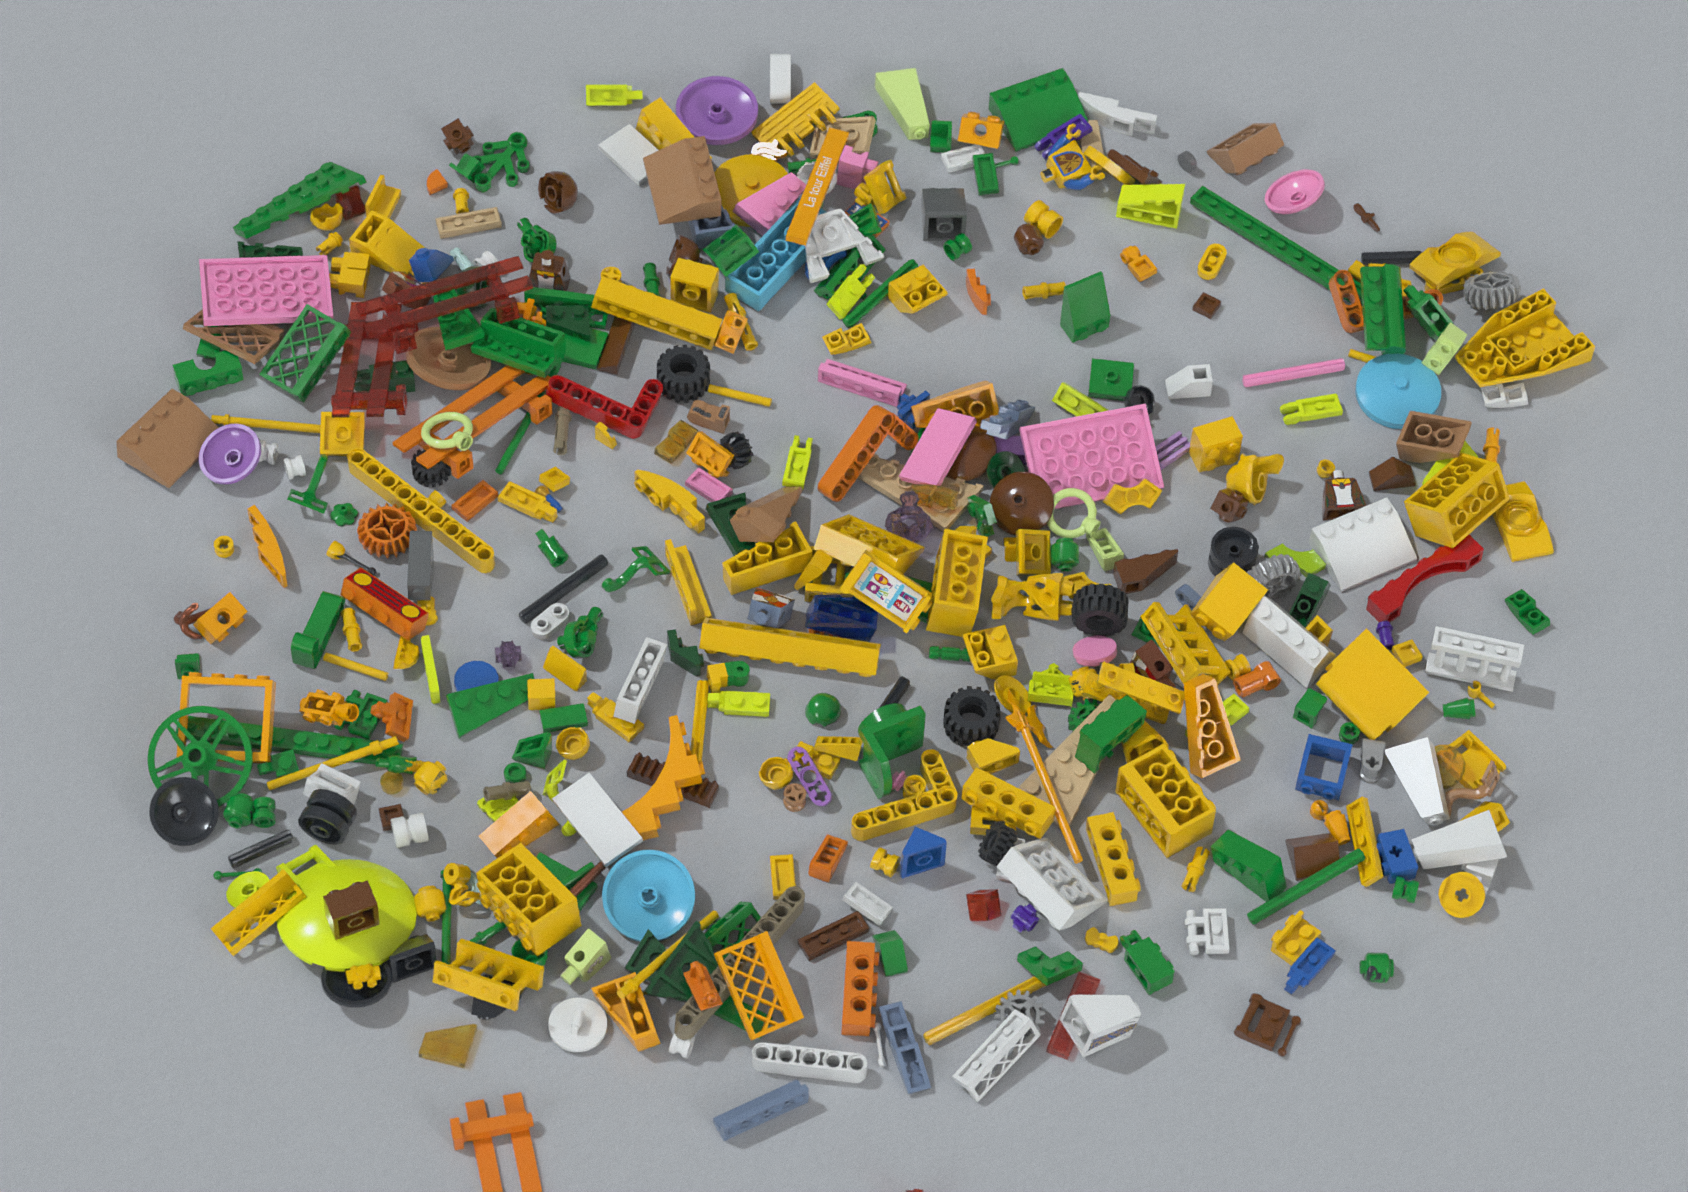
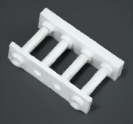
(1476, 647)

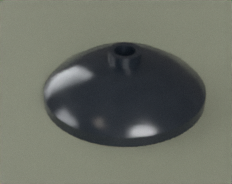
(199, 807)
(339, 991)

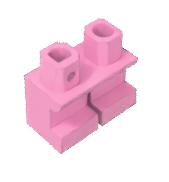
(853, 168)

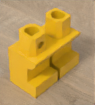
(353, 275)

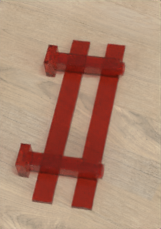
(404, 337)
(378, 397)

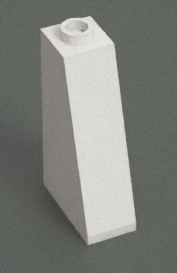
(1420, 775)
(1460, 843)

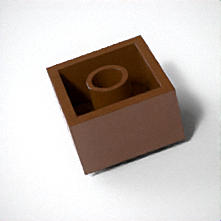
(351, 909)

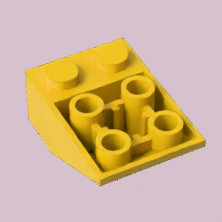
(385, 242)

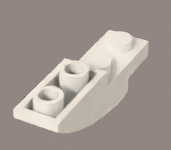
(1116, 118)

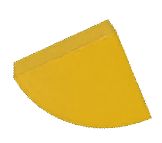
(603, 436)

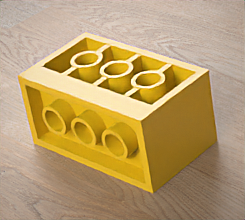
(1457, 500)
(957, 583)
(1165, 800)
(528, 899)

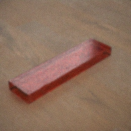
(1061, 1042)

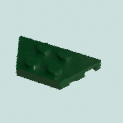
(669, 980)

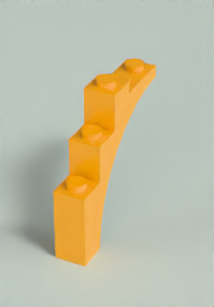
(664, 796)

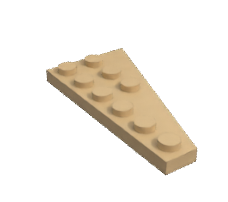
(885, 478)

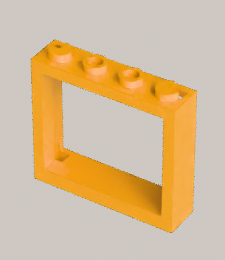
(238, 680)

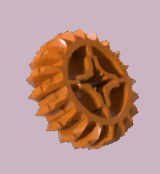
(386, 530)

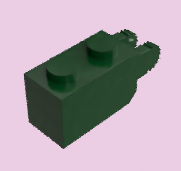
(400, 375)

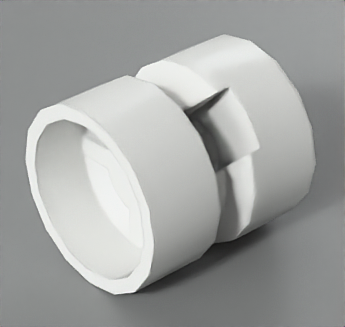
(409, 830)

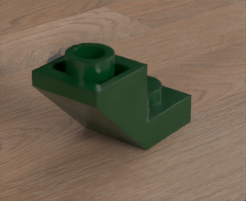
(684, 656)

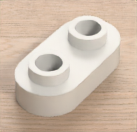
(551, 620)

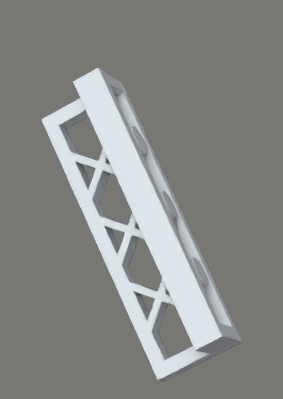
(995, 1052)

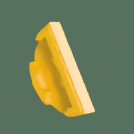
(406, 654)

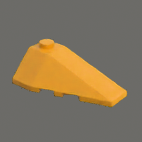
(972, 400)

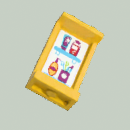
(887, 591)

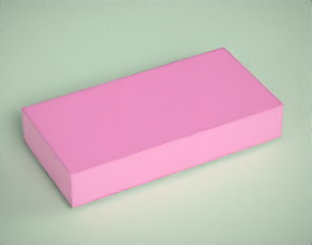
(708, 486)

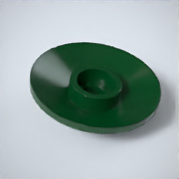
(1005, 462)

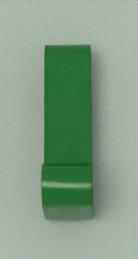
(310, 645)

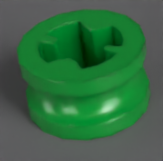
(1349, 727)

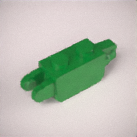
(1427, 311)

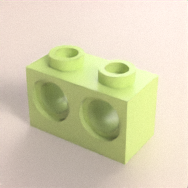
(1444, 348)

